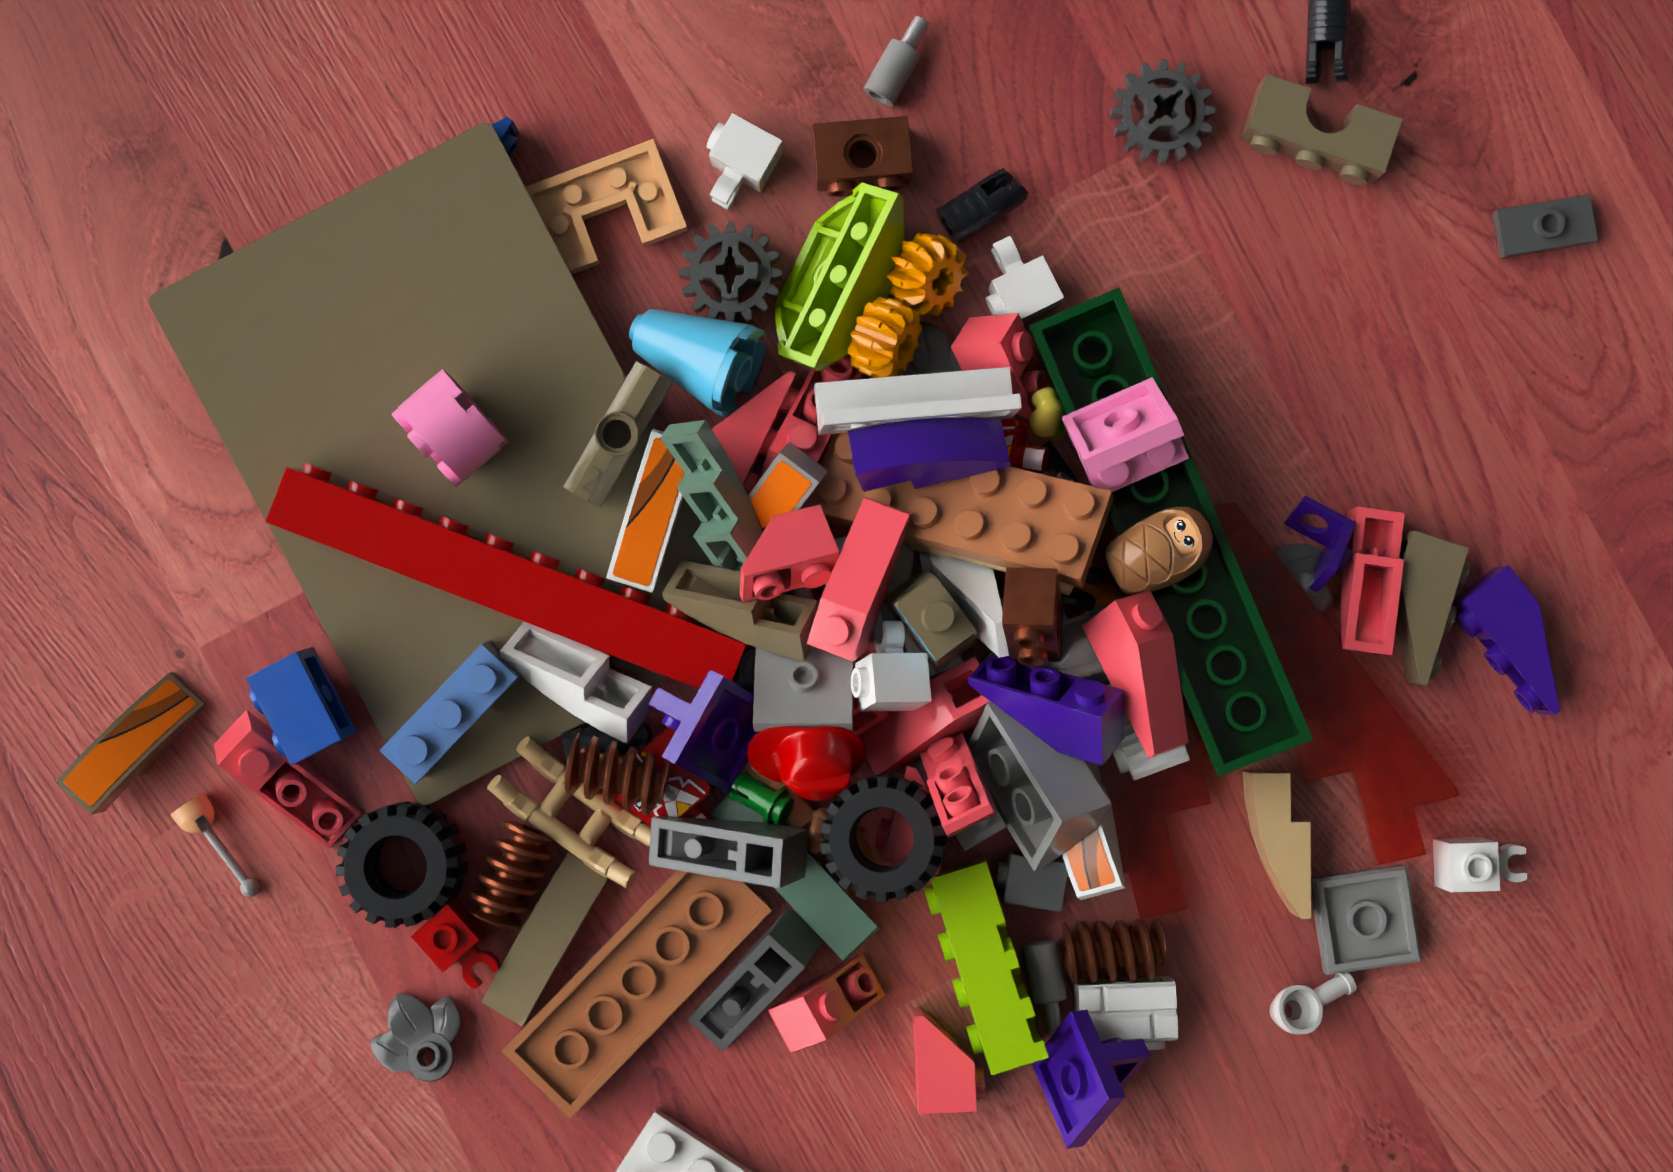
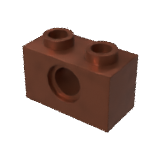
(884, 137)
(1033, 615)

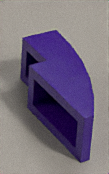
(927, 451)

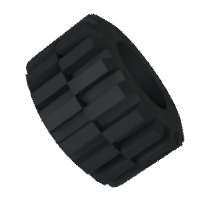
(851, 864)
(364, 876)

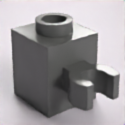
(1028, 888)

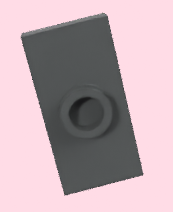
(1545, 226)

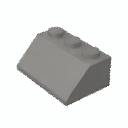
(1039, 793)

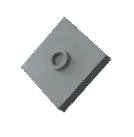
(802, 692)
(1365, 919)

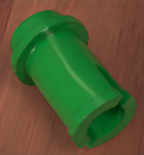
(771, 804)

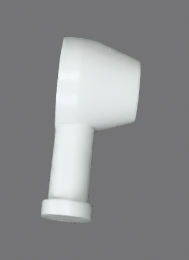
(1308, 1003)

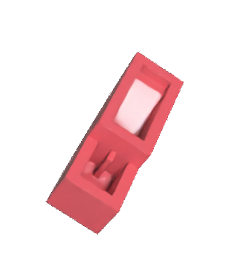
(1372, 581)

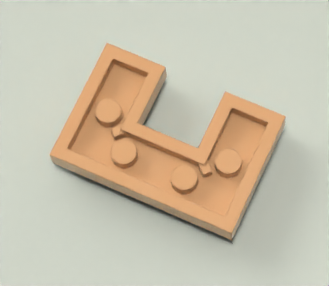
(622, 178)

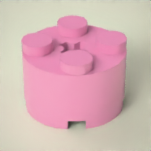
(449, 427)

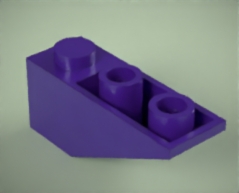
(1512, 630)
(1059, 708)

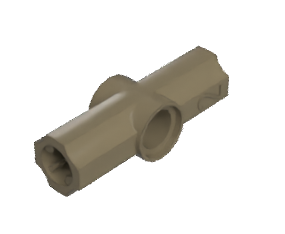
(634, 405)

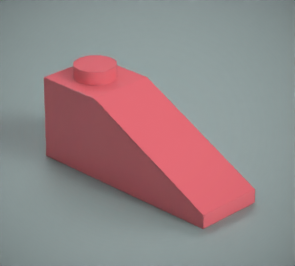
(859, 580)
(1141, 660)

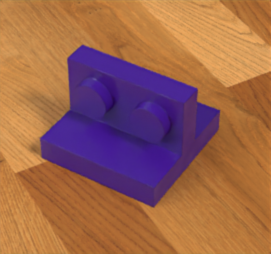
(710, 731)
(1086, 1076)

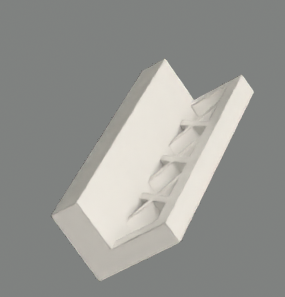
(885, 400)

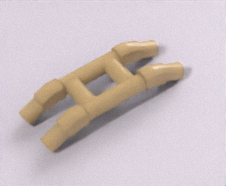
(544, 815)

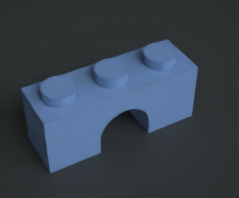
(450, 712)

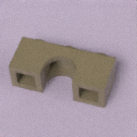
(1281, 125)

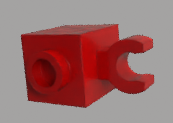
(452, 938)

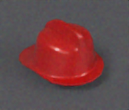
(808, 759)

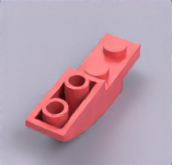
(956, 784)

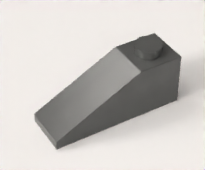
(730, 849)
(756, 979)

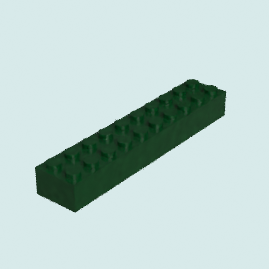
(1219, 638)

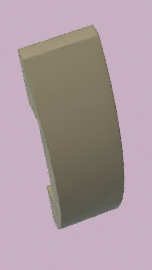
(544, 939)

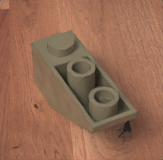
(1425, 609)

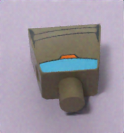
(932, 619)

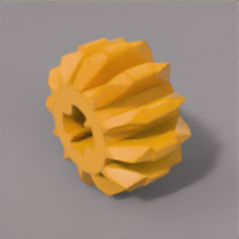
(928, 273)
(884, 338)

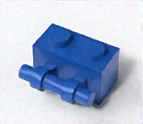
(300, 705)

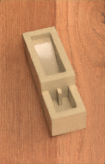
(1279, 839)

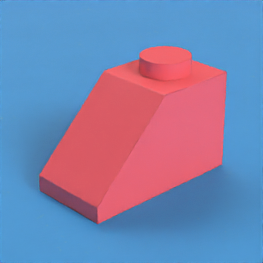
(943, 1069)

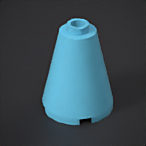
(701, 355)

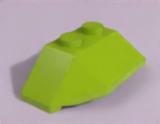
(838, 274)

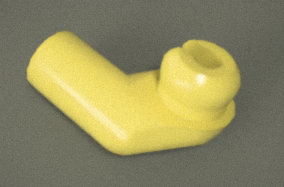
(1046, 419)

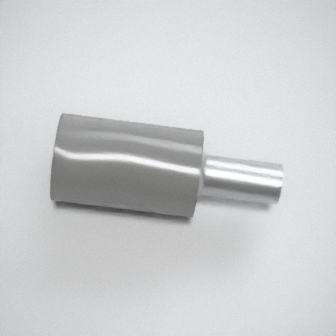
(896, 65)
(1045, 979)

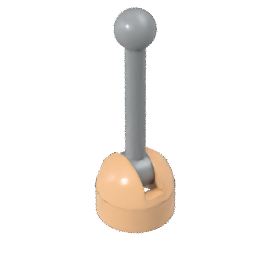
(196, 818)

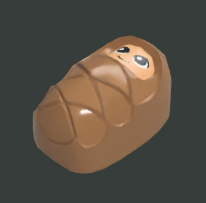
(1160, 550)

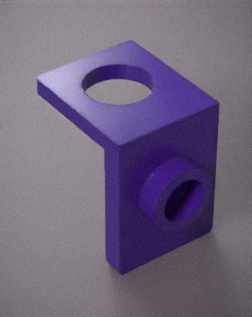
(1333, 537)

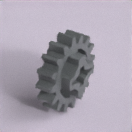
(1151, 98)
(708, 272)

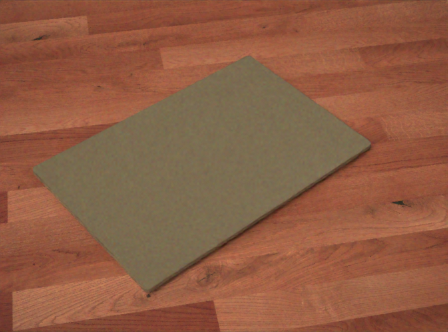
(338, 323)

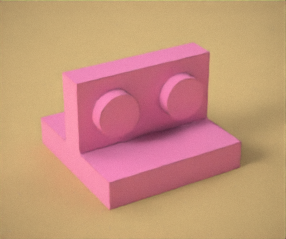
(1126, 436)

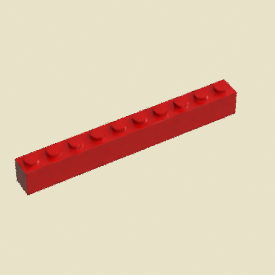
(499, 578)

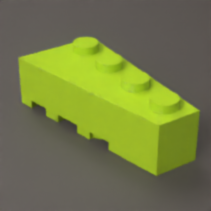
(986, 966)

